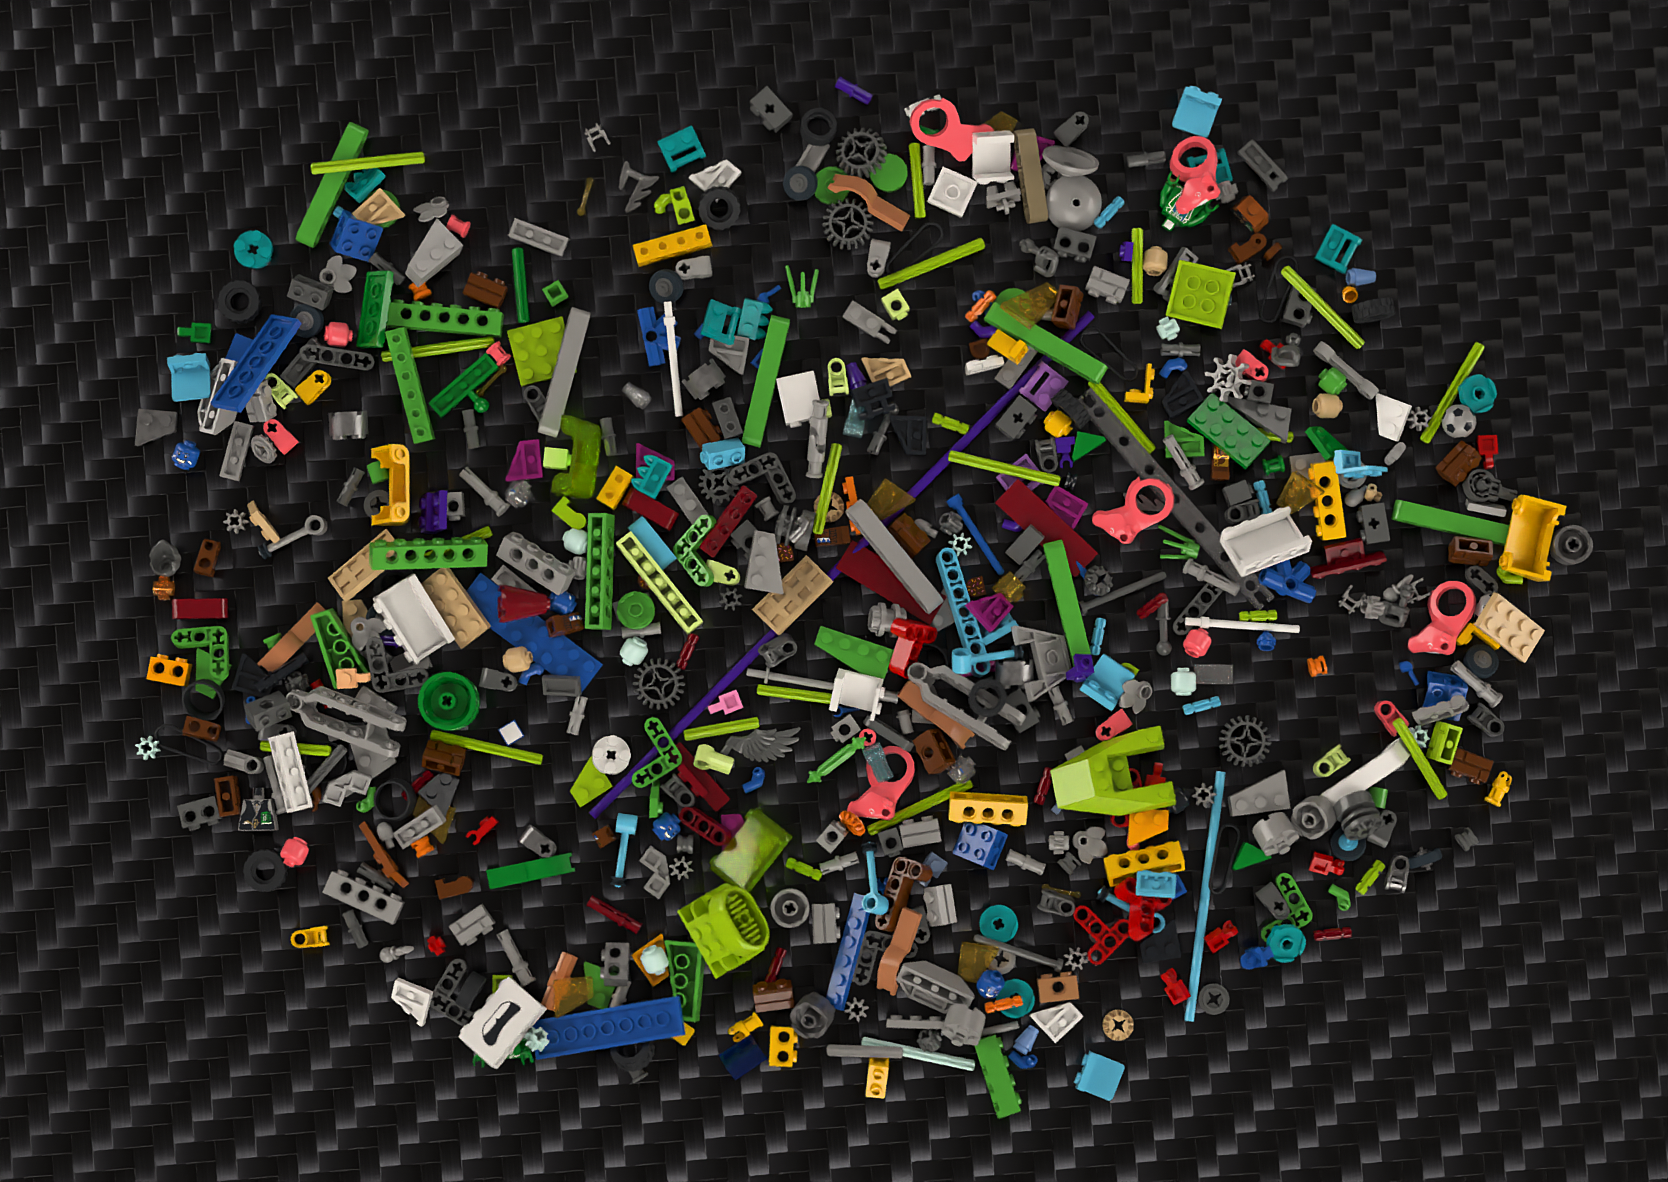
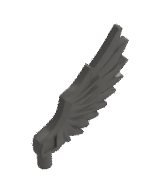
(762, 744)

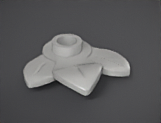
(436, 208)
(341, 274)
(371, 629)
(1135, 695)
(1093, 844)

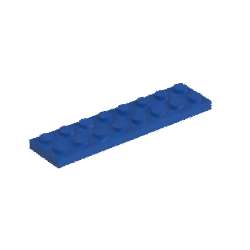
(554, 654)
(612, 1027)

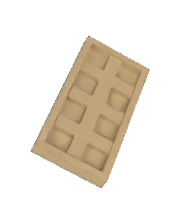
(356, 572)
(800, 590)
(455, 607)
(1509, 627)

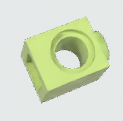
(895, 296)
(556, 458)

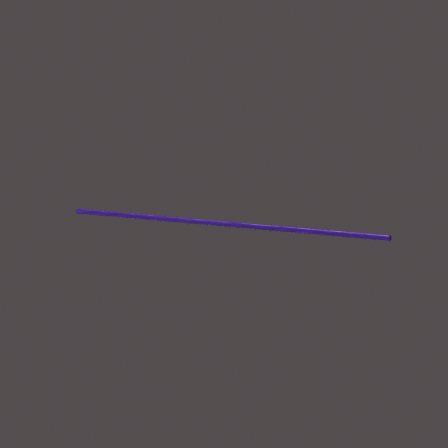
(832, 573)

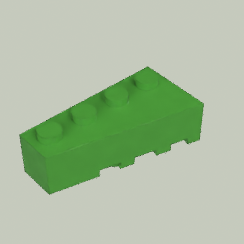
(336, 644)
(854, 652)
(686, 976)
(996, 1075)

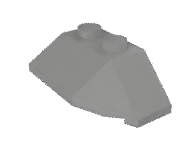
(213, 419)
(933, 986)

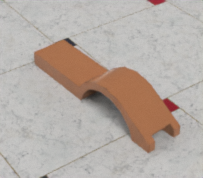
(876, 205)
(291, 641)
(911, 696)
(898, 949)

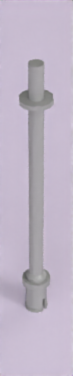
(889, 696)

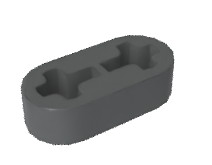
(1478, 583)

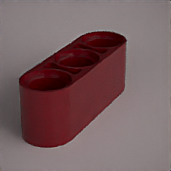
(650, 509)
(200, 608)
(696, 824)

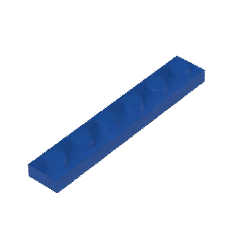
(848, 954)

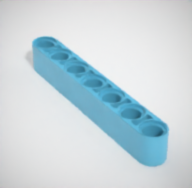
(955, 604)

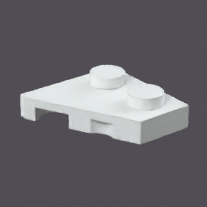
(720, 174)
(989, 363)
(1391, 416)
(412, 999)
(1057, 1020)

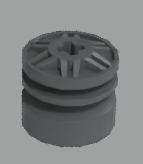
(788, 524)
(1358, 815)

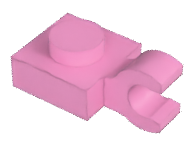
(728, 703)

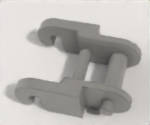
(590, 139)
(1239, 268)
(1395, 453)
(1346, 596)
(1418, 597)

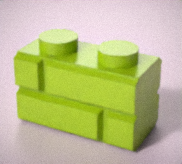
(1444, 742)

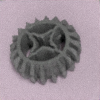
(867, 148)
(839, 221)
(664, 700)
(1245, 732)

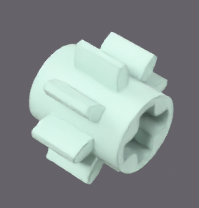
(1168, 328)
(959, 550)
(1422, 735)
(143, 751)
(536, 1039)

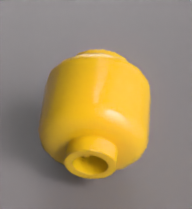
(1058, 424)

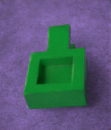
(198, 332)

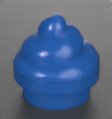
(1266, 641)

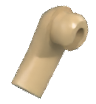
(1372, 494)

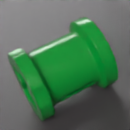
(1273, 465)

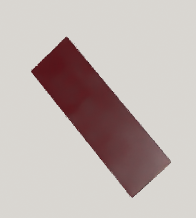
(1029, 509)
(874, 574)

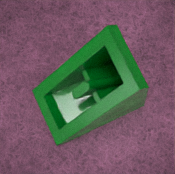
(1084, 444)
(1248, 856)

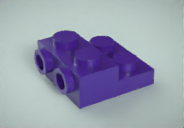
(433, 512)

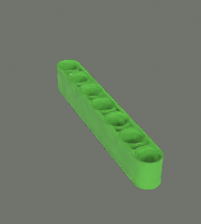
(331, 187)
(1047, 345)
(765, 381)
(1449, 522)
(1066, 598)

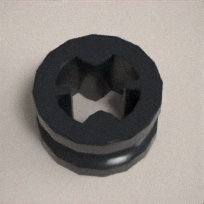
(1070, 480)

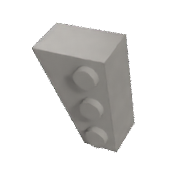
(433, 254)
(763, 564)
(1262, 796)

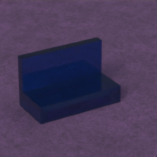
(742, 1057)

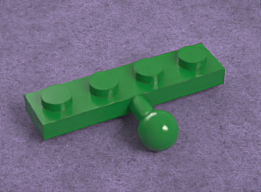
(464, 386)

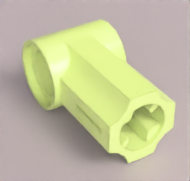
(707, 758)

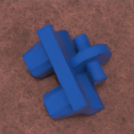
(1256, 957)

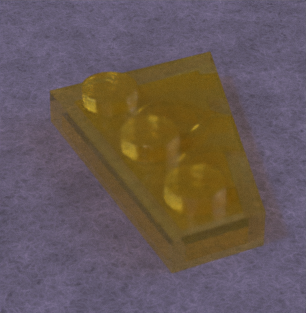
(1031, 305)

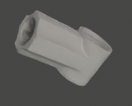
(242, 762)

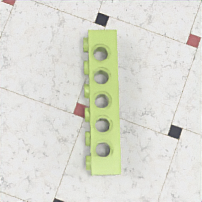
(659, 583)

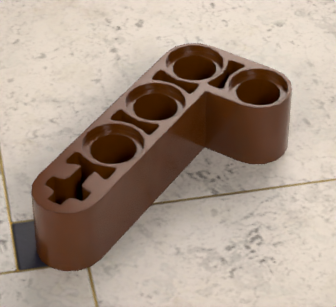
(899, 888)

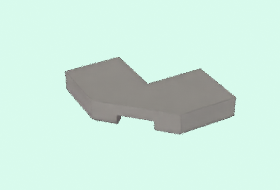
(337, 788)
(660, 879)

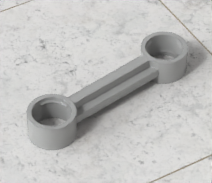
(1363, 385)

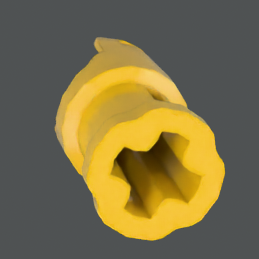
(1499, 788)
(745, 1027)

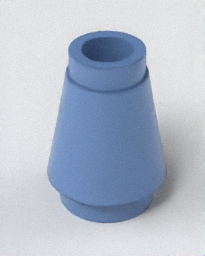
(1360, 277)
(1026, 1040)

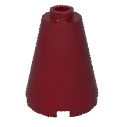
(520, 603)

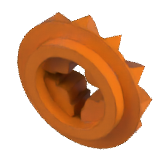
(852, 823)

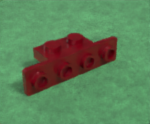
(728, 521)
(1345, 557)
(700, 780)

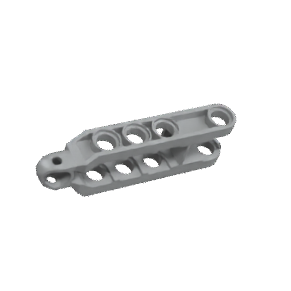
(926, 676)
(306, 704)

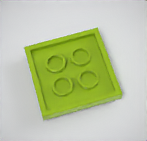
(1200, 294)
(536, 349)

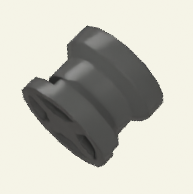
(1466, 839)
(685, 844)
(1069, 863)

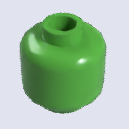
(1332, 381)

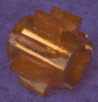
(163, 588)

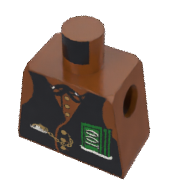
(1250, 214)

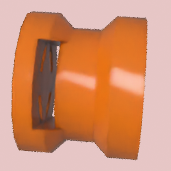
(420, 292)
(1317, 666)
(422, 846)

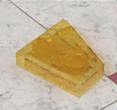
(975, 960)

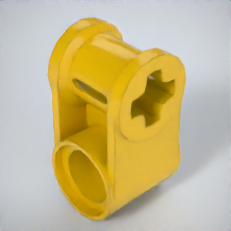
(311, 387)
(312, 937)

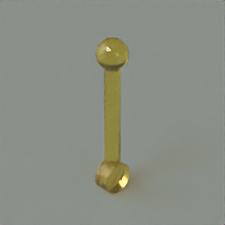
(581, 211)
(480, 391)
(1077, 894)

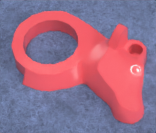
(954, 136)
(1199, 181)
(1129, 520)
(1443, 630)
(881, 798)

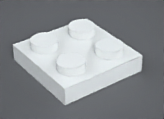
(952, 192)

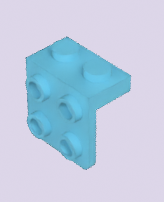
(1196, 111)
(190, 376)
(1349, 465)
(1099, 1075)

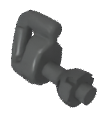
(1042, 258)
(1289, 354)
(1400, 610)

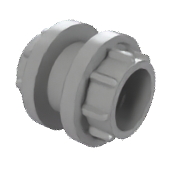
(882, 618)

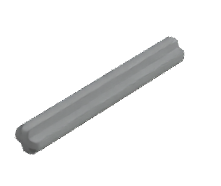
(864, 1051)

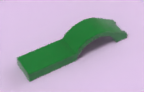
(529, 871)

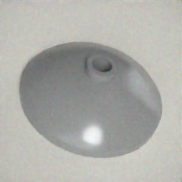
(1070, 161)
(1060, 202)

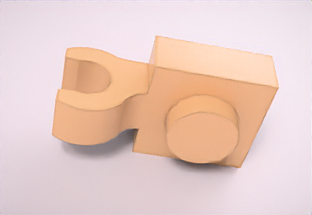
(349, 678)

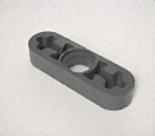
(889, 733)

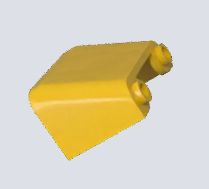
(397, 460)
(1530, 537)

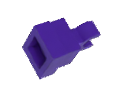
(1063, 446)

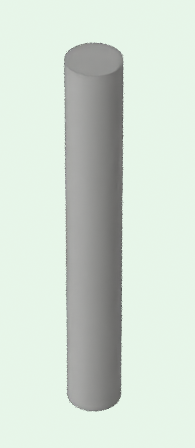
(1000, 1028)

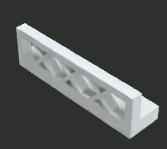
(290, 772)

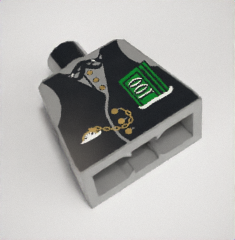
(258, 813)

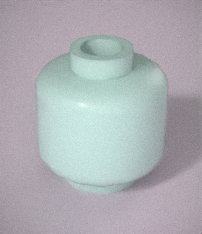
(576, 541)
(633, 651)
(1183, 682)
(654, 960)

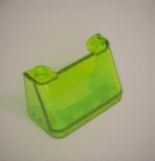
(584, 459)
(750, 851)

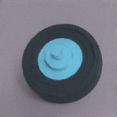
(1346, 849)

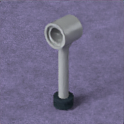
(265, 550)

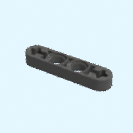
(336, 360)
(1201, 606)

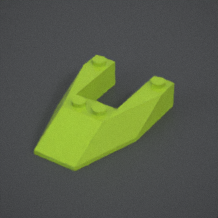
(1102, 781)

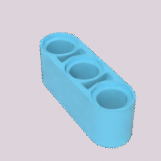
(652, 542)

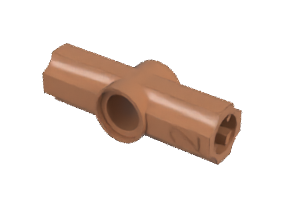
(562, 971)

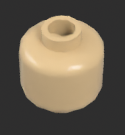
(1155, 261)
(1327, 405)
(517, 659)

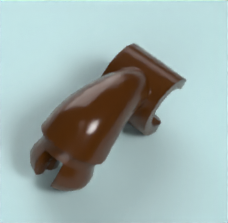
(317, 793)

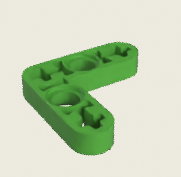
(690, 551)
(209, 640)
(663, 759)
(1294, 908)

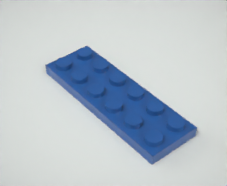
(255, 363)

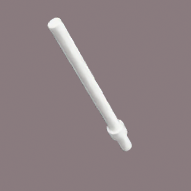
(669, 321)
(1205, 622)

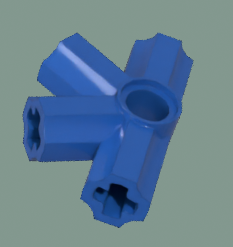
(649, 324)
(1294, 577)

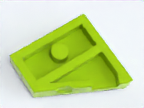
(589, 784)

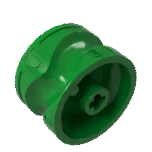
(434, 697)

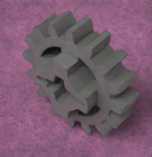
(713, 491)

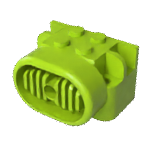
(726, 927)

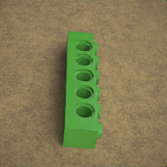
(492, 328)
(410, 385)
(475, 558)
(599, 571)

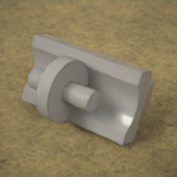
(1004, 199)

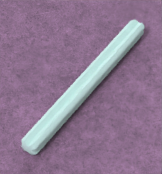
(917, 1053)

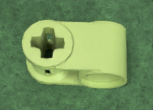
(837, 378)
(281, 392)
(720, 572)
(1333, 760)

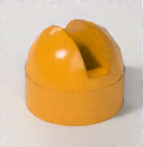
(1349, 294)

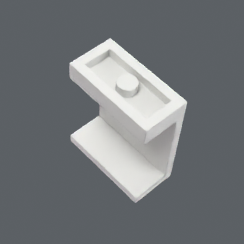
(992, 156)
(797, 397)
(857, 692)

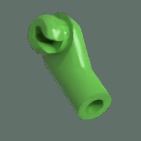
(367, 803)
(1342, 897)

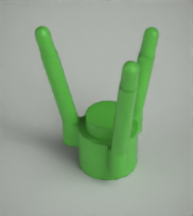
(802, 299)
(1189, 549)

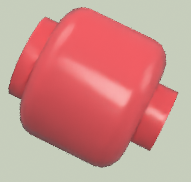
(337, 334)
(1197, 642)
(294, 852)

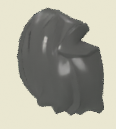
(164, 559)

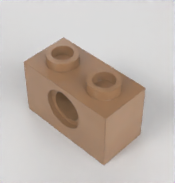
(1069, 990)

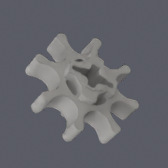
(1228, 379)

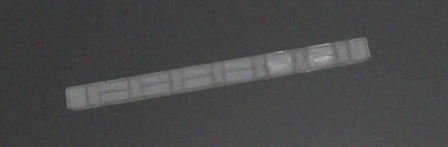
(1185, 510)

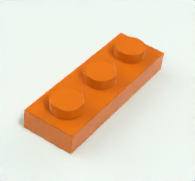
(849, 488)

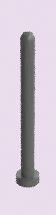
(1120, 592)
(1056, 964)

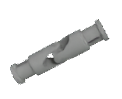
(818, 432)

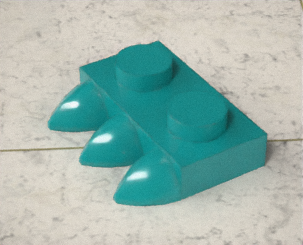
(364, 183)
(752, 318)
(653, 477)

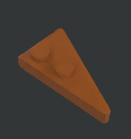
(382, 856)

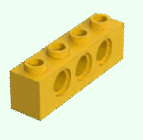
(672, 245)
(1332, 489)
(979, 801)
(1173, 863)

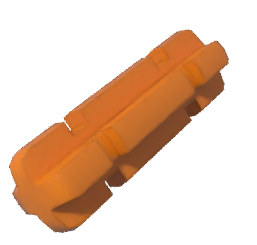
(980, 306)
(1003, 1004)

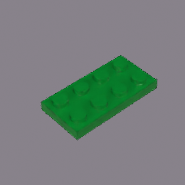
(375, 309)
(1228, 431)

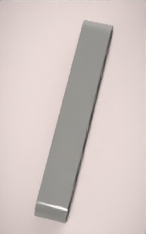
(564, 372)
(894, 556)

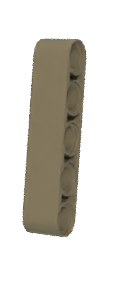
(1030, 175)

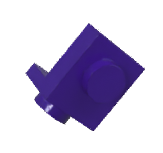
(1126, 251)
(1082, 669)

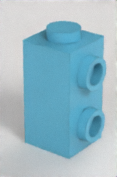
(723, 453)

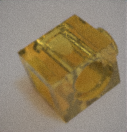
(1009, 587)

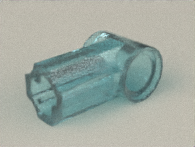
(853, 426)
(876, 759)

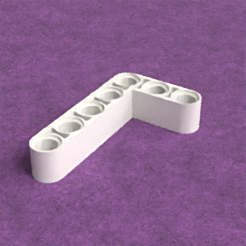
(1388, 761)

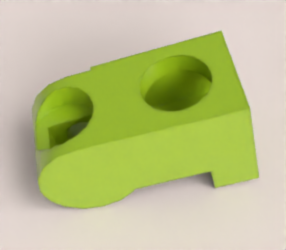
(681, 205)
(573, 519)

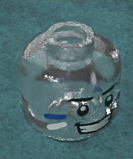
(518, 493)
(962, 770)

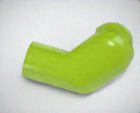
(662, 202)
(1509, 578)

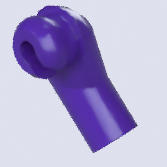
(983, 332)
(1011, 525)

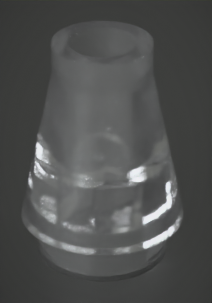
(638, 396)

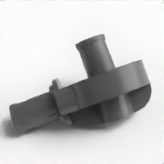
(1486, 488)

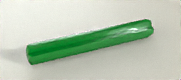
(520, 285)

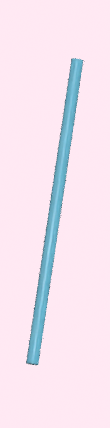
(1204, 897)

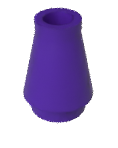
(855, 376)

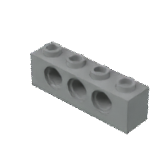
(525, 562)
(334, 889)

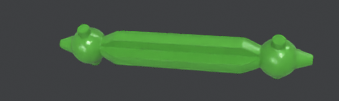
(836, 759)

